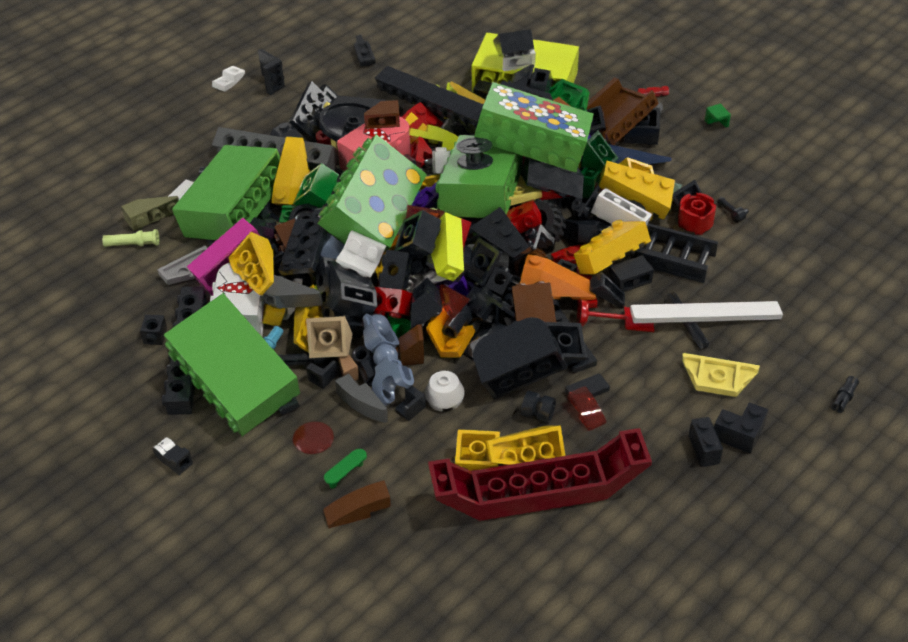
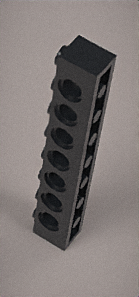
(179, 387)

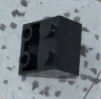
(425, 303)

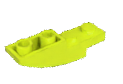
(435, 135)

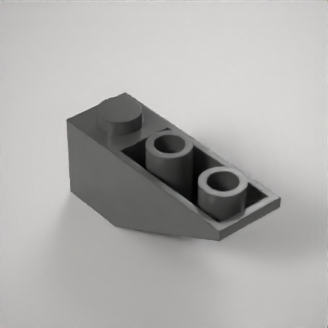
(290, 294)

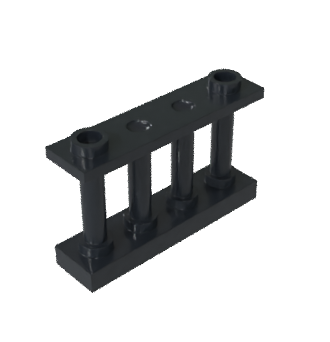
(674, 265)

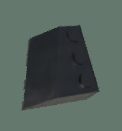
(550, 177)

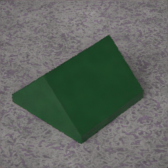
(597, 153)

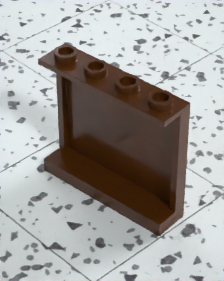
(621, 109)

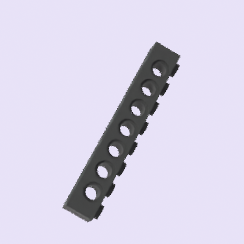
(315, 152)

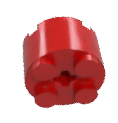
(696, 213)

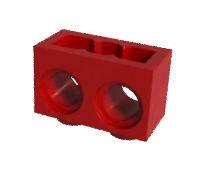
(389, 302)

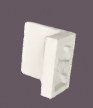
(361, 254)

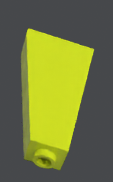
(449, 248)

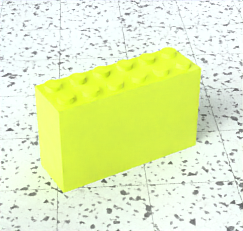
(557, 57)

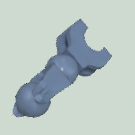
(389, 371)

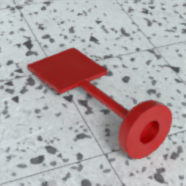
(583, 313)

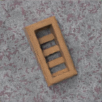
(348, 366)

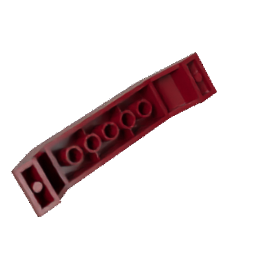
(543, 482)

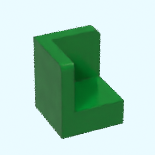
(717, 113)

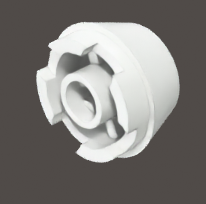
(444, 391)

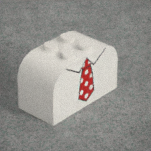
(241, 295)

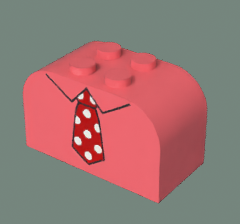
(395, 136)

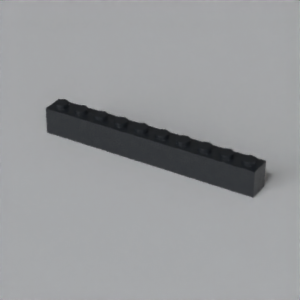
(433, 97)

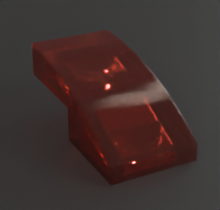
(587, 408)

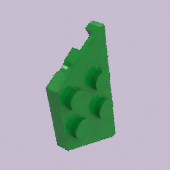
(571, 93)

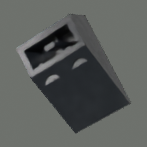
(351, 292)

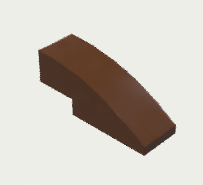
(358, 504)

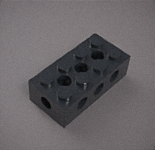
(322, 278)

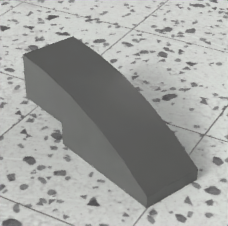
(361, 398)

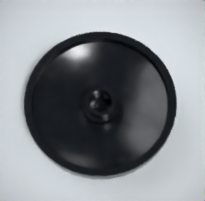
(342, 118)

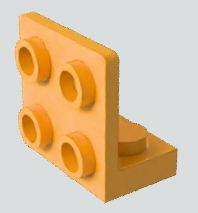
(447, 346)

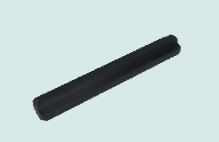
(692, 327)

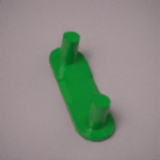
(342, 468)

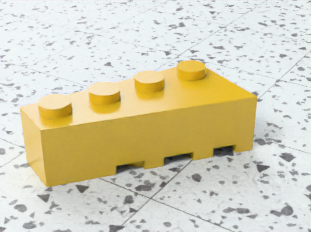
(643, 187)
(611, 245)

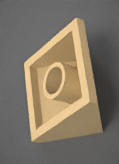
(328, 337)

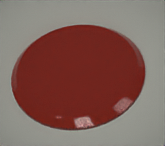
(313, 437)

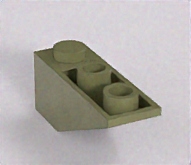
(149, 210)

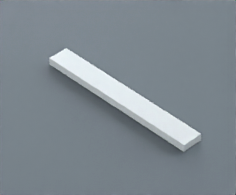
(705, 312)

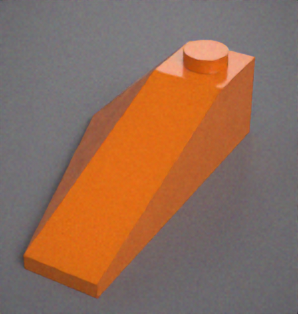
(562, 280)

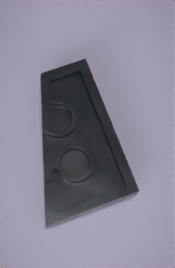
(501, 233)

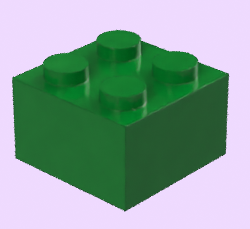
(316, 186)

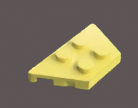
(718, 375)

